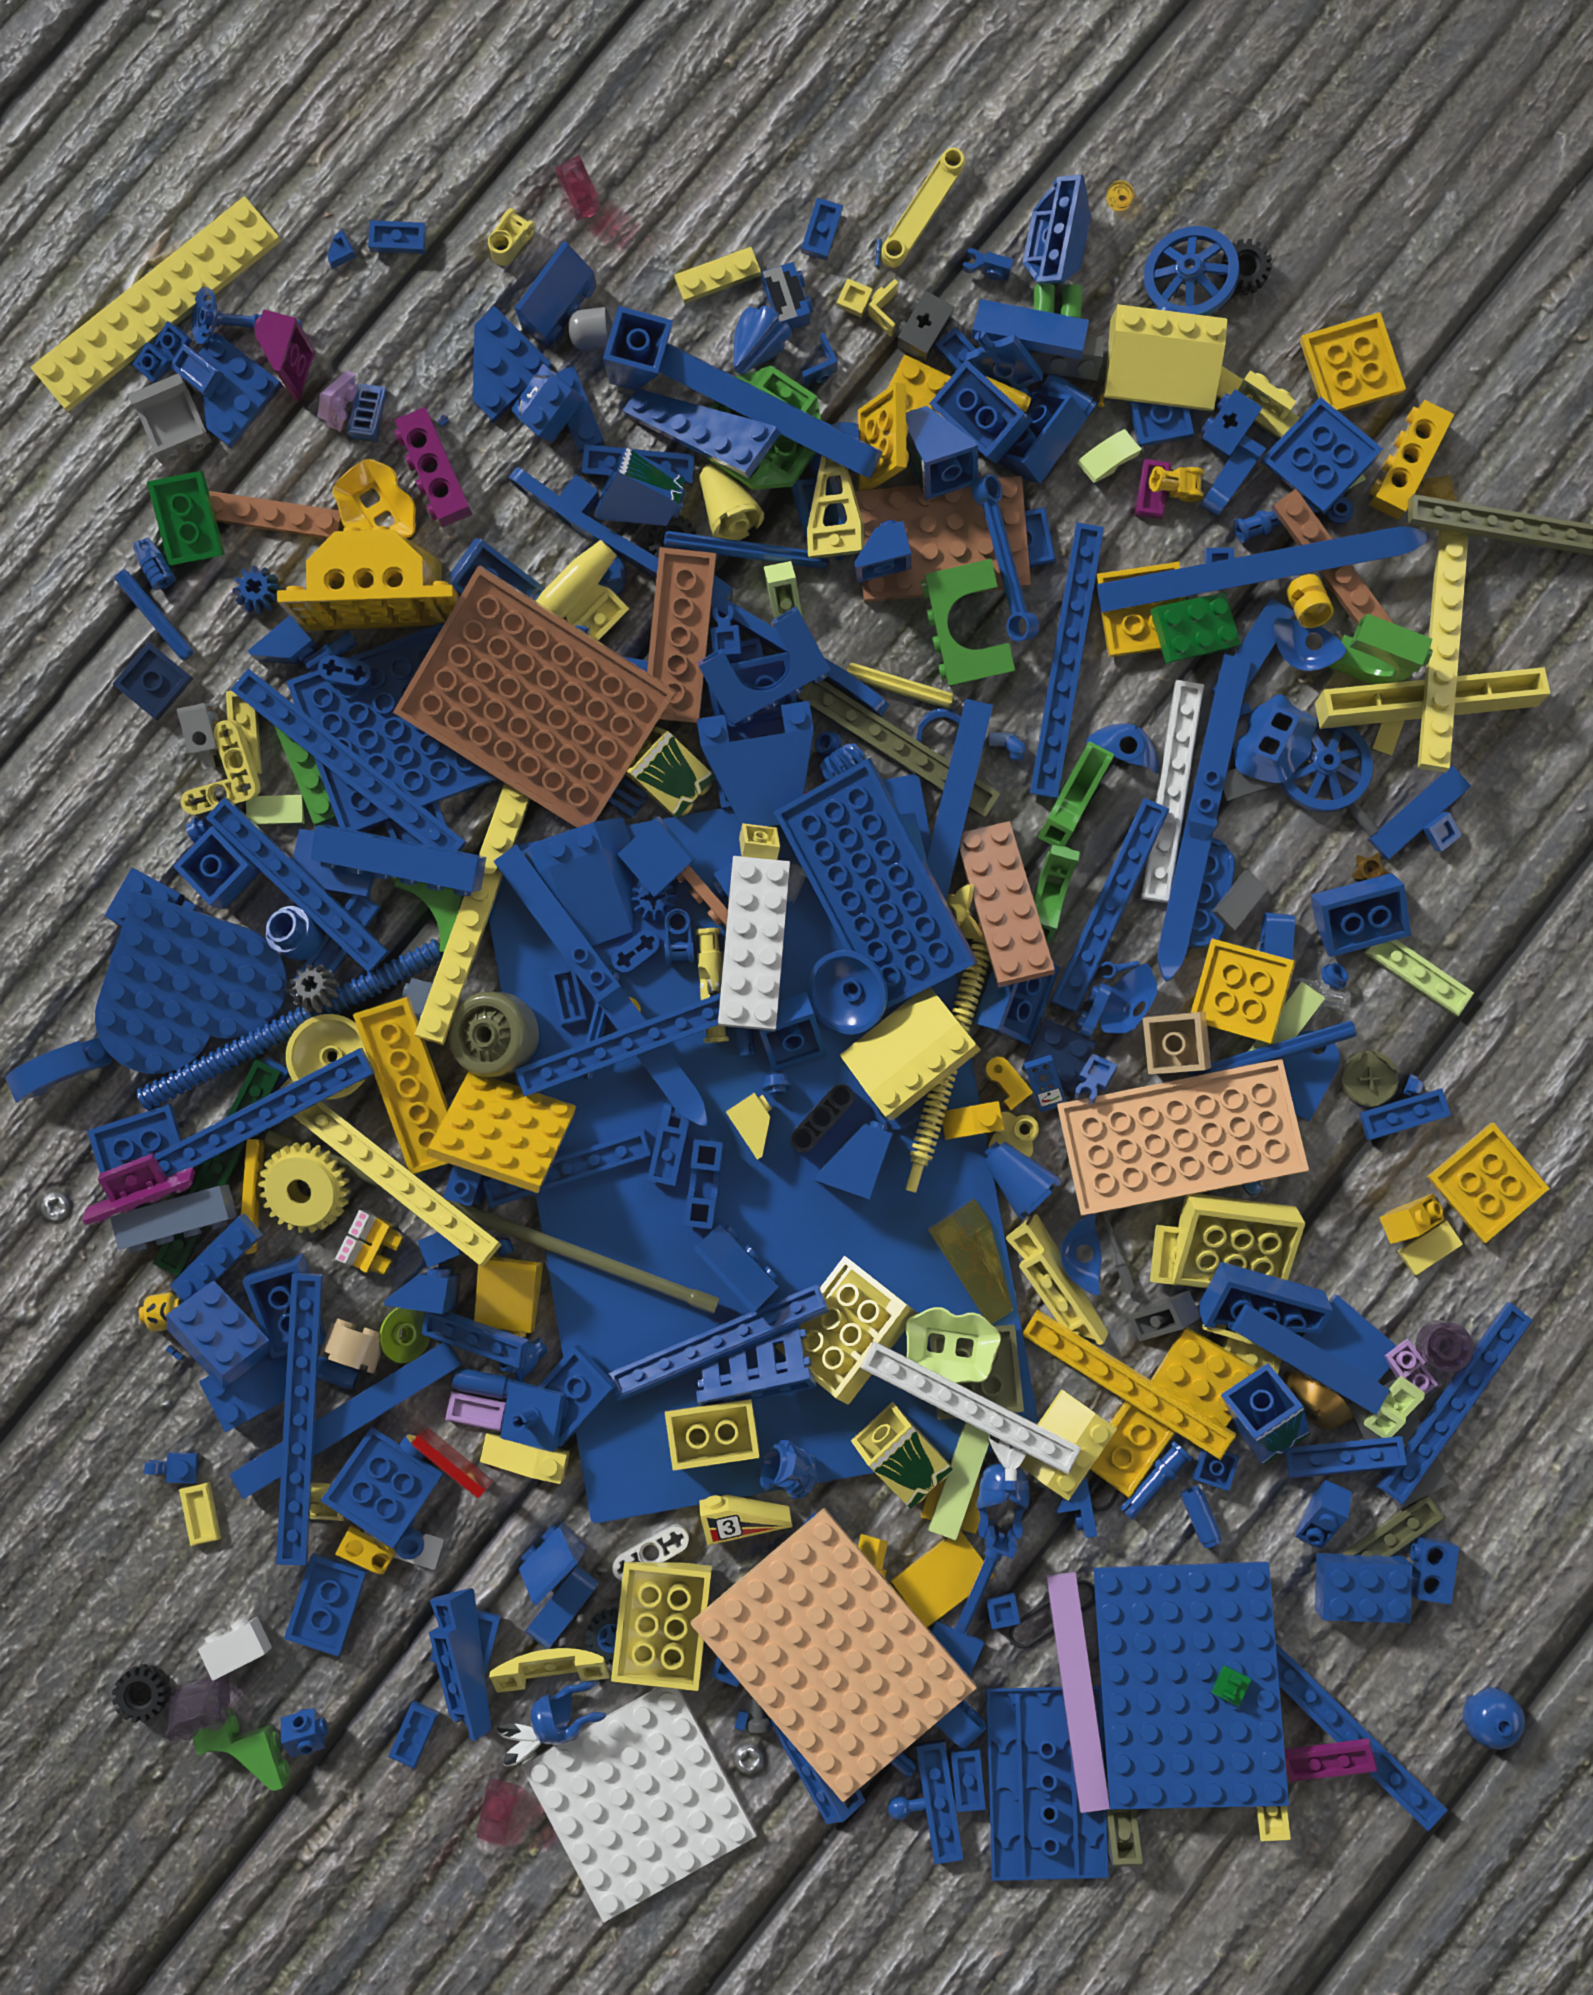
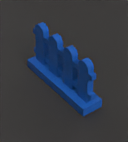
(770, 1382)

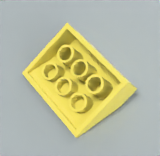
(1164, 357)
(909, 1053)
(1236, 1233)
(857, 1315)
(654, 1624)

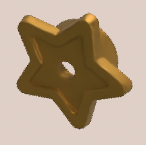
(1372, 862)

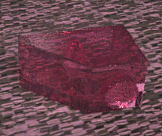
(577, 188)
(497, 1811)

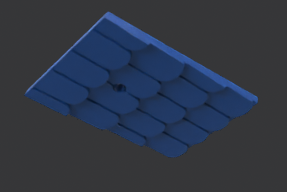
(1035, 1773)

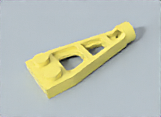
(836, 539)

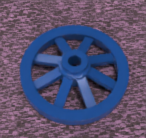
(1195, 275)
(1322, 770)

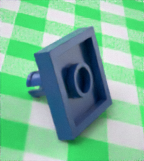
(533, 1415)

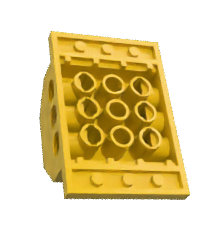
(369, 584)

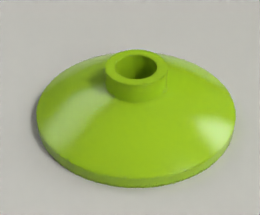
(410, 1343)

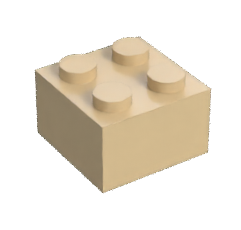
(1177, 1043)

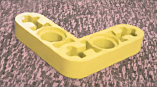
(233, 783)

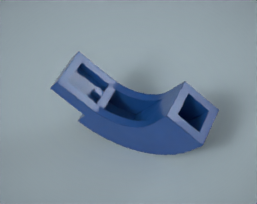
(56, 1066)

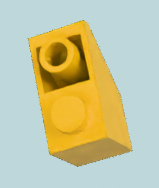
(1412, 1219)

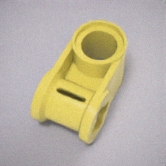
(511, 232)

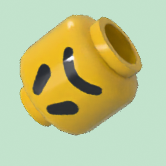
(155, 1310)

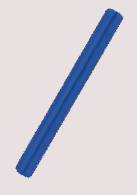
(742, 549)
(1284, 1048)

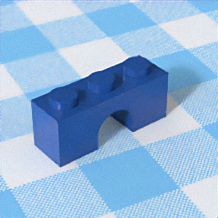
(703, 1184)

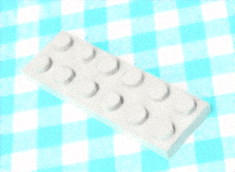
(754, 943)

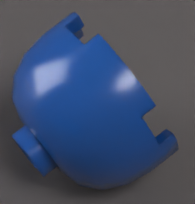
(1494, 1718)

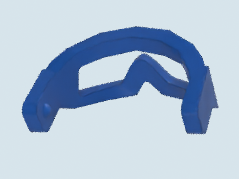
(935, 713)

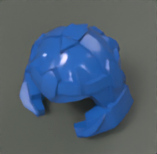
(789, 1468)

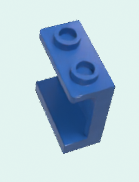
(465, 1186)

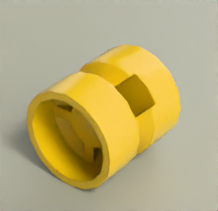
(1309, 601)

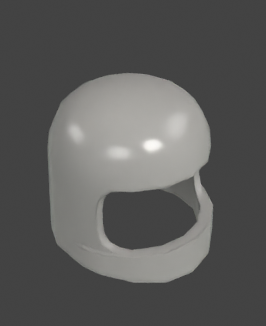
(590, 328)

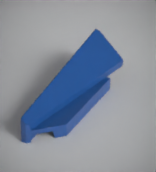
(461, 1660)

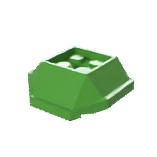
(786, 457)

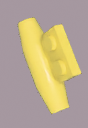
(580, 597)

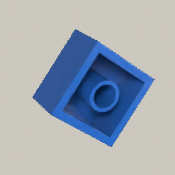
(216, 869)

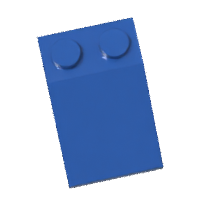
(981, 411)
(482, 554)
(270, 1297)
(249, 1394)
(550, 1561)

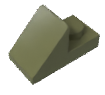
(1124, 1837)

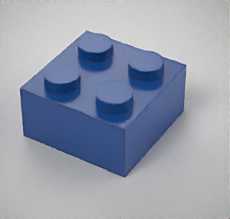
(1215, 1471)

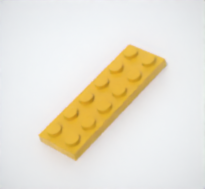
(404, 1078)

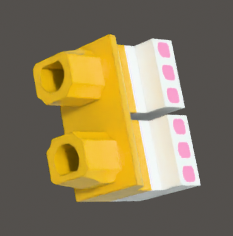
(367, 1255)

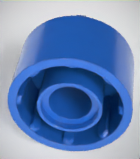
(293, 933)

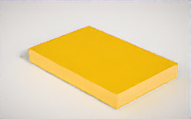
(1131, 1448)
(939, 1578)

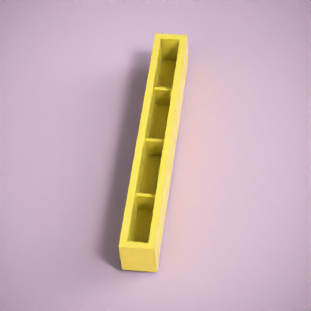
(1405, 699)

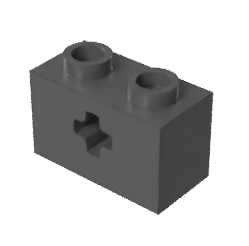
(921, 341)

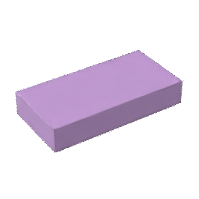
(476, 1410)

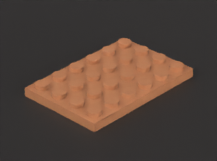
(943, 534)

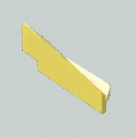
(1052, 1283)

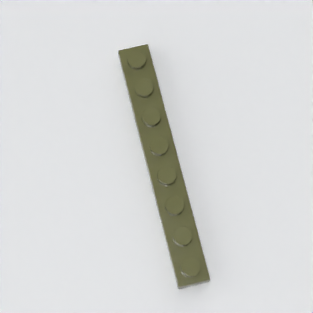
(1500, 524)
(890, 741)

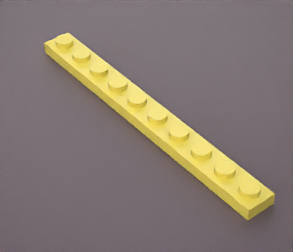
(1443, 664)
(471, 920)
(398, 1182)

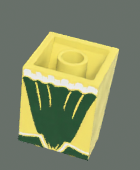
(669, 773)
(901, 1455)

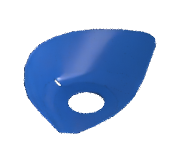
(1293, 647)
(1110, 738)
(1133, 989)
(1083, 1274)

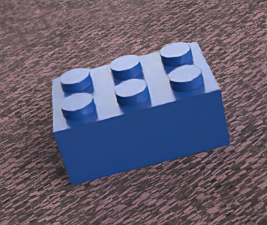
(217, 1334)
(1363, 1588)

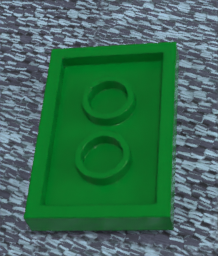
(185, 517)
(1195, 627)

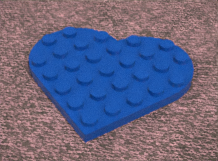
(180, 982)

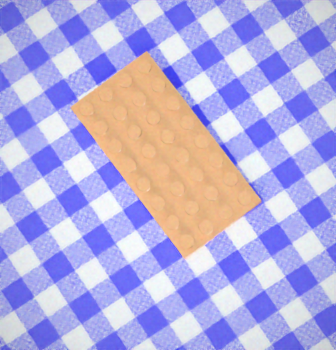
(1182, 1137)

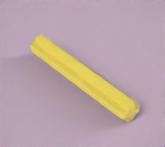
(901, 685)

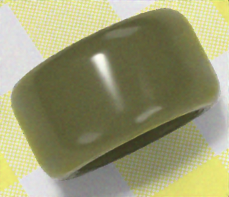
(512, 1028)

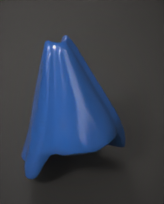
(758, 338)

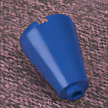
(1020, 1178)

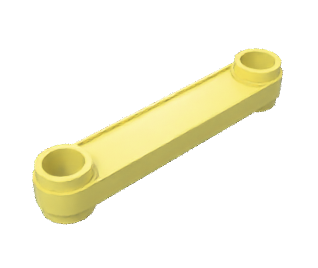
(923, 207)

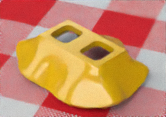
(378, 476)

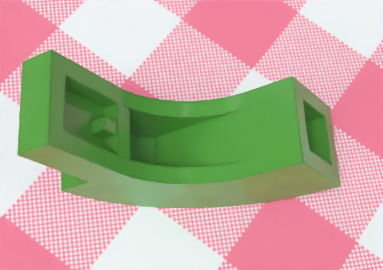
(1053, 886)

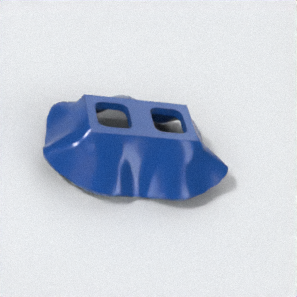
(1294, 743)

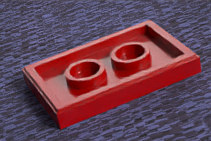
(452, 1462)

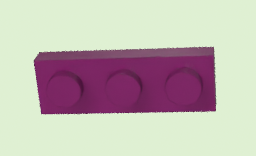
(1330, 1760)

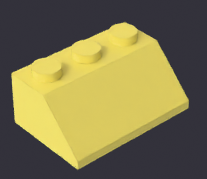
(1080, 1426)
(712, 1434)

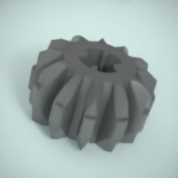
(317, 978)

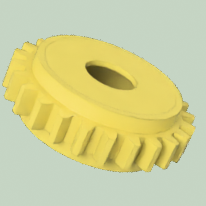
(318, 1172)

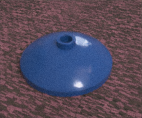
(835, 1000)

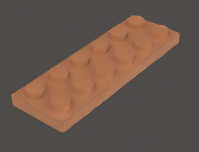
(681, 628)
(1005, 905)

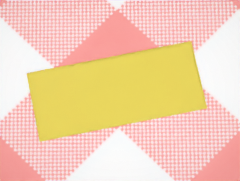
(1388, 736)

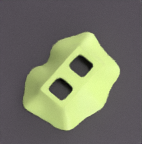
(947, 1363)

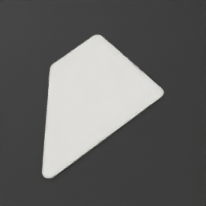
(430, 1553)

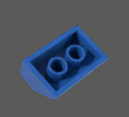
(555, 295)
(1039, 447)
(1361, 914)
(1015, 1008)
(737, 1266)
(429, 1292)

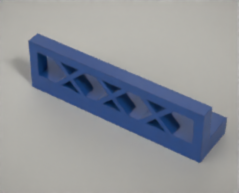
(825, 1799)

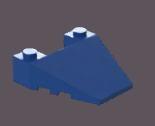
(760, 771)

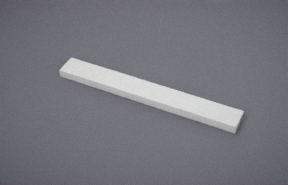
(1173, 789)
(970, 1407)

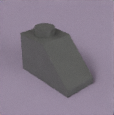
(1164, 1316)

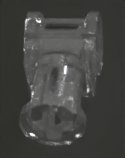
(1343, 998)

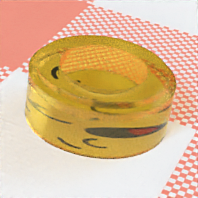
(1120, 195)

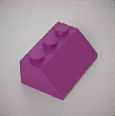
(286, 349)

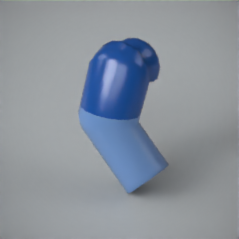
(1010, 741)

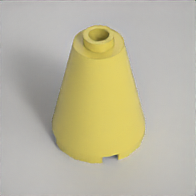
(728, 504)

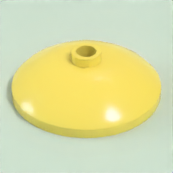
(314, 1041)

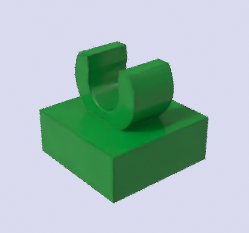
(1231, 1685)

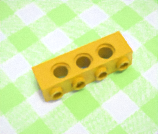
(1433, 423)

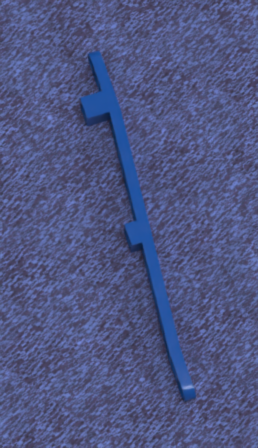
(573, 509)

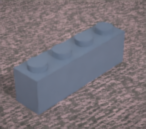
(172, 1217)

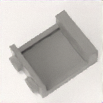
(170, 418)

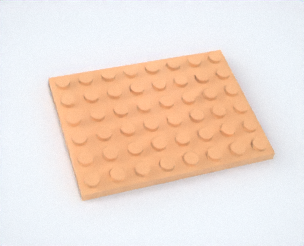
(833, 1654)

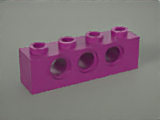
(419, 426)

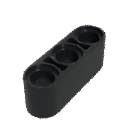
(835, 1112)

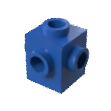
(303, 1732)

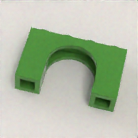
(944, 590)
(1383, 652)

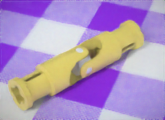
(710, 973)

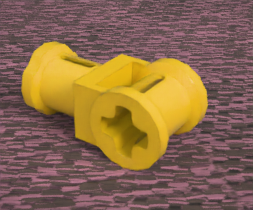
(1182, 482)

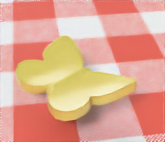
(959, 906)

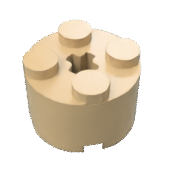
(351, 1346)

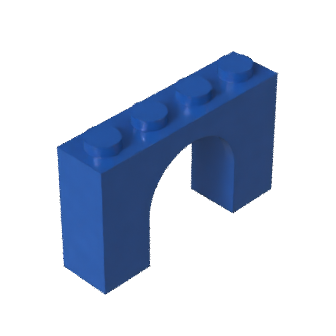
(741, 699)

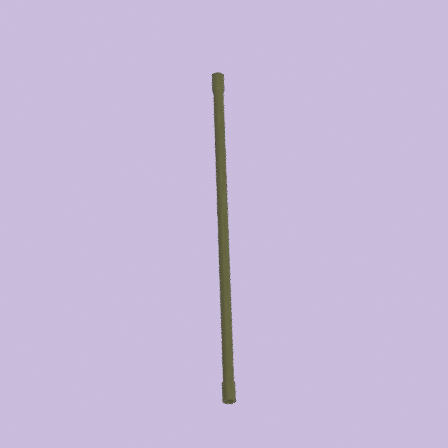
(693, 1297)

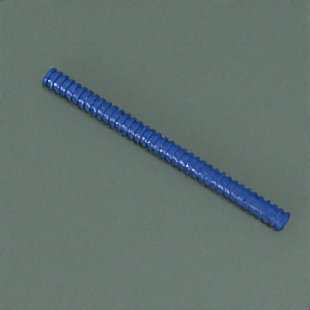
(281, 1029)

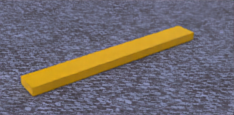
(1129, 1384)

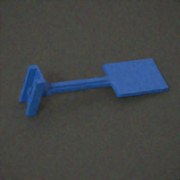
(955, 1640)

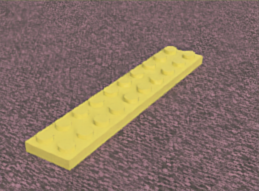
(162, 295)

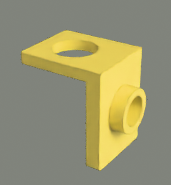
(879, 300)

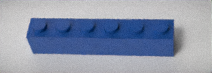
(399, 859)

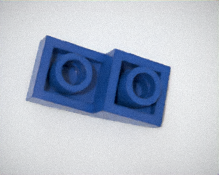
(157, 356)

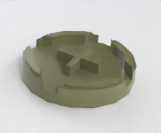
(1369, 1078)

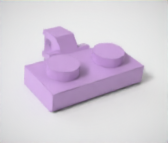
(334, 400)

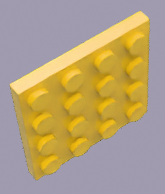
(502, 1131)

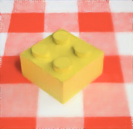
(759, 842)

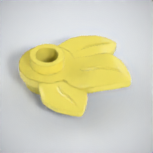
(1012, 1135)

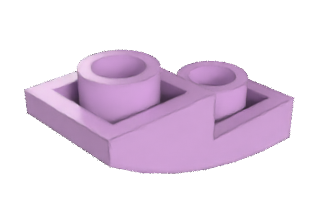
(1408, 1363)

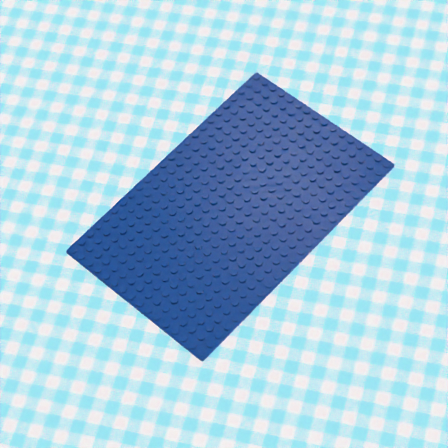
(770, 1202)

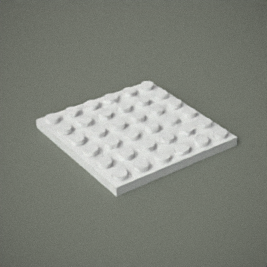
(639, 1800)

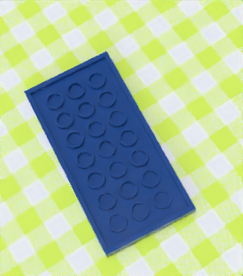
(875, 881)

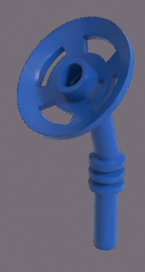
(212, 317)

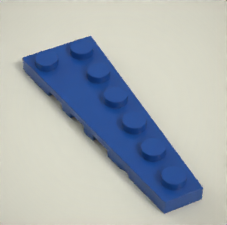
(713, 433)

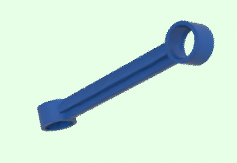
(987, 493)

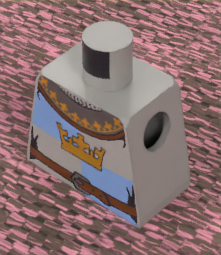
(200, 722)

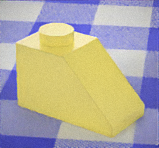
(752, 1122)

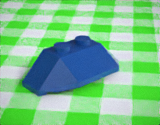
(1058, 231)

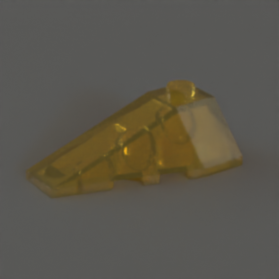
(971, 1251)

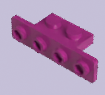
(134, 1185)

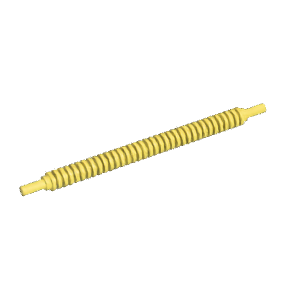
(965, 1005)

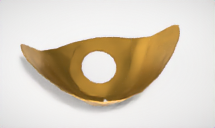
(1315, 1397)

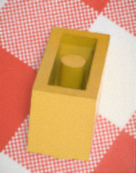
(972, 1120)

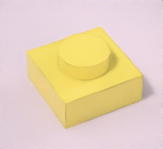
(854, 297)

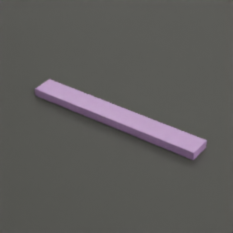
(1077, 1692)

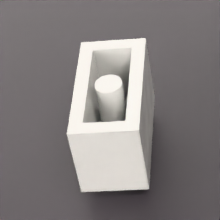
(235, 1647)

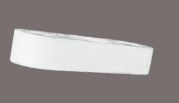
(666, 1535)

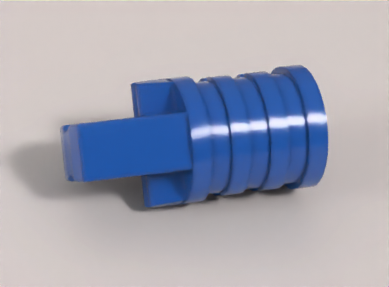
(153, 564)

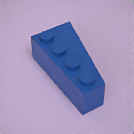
(1285, 1302)

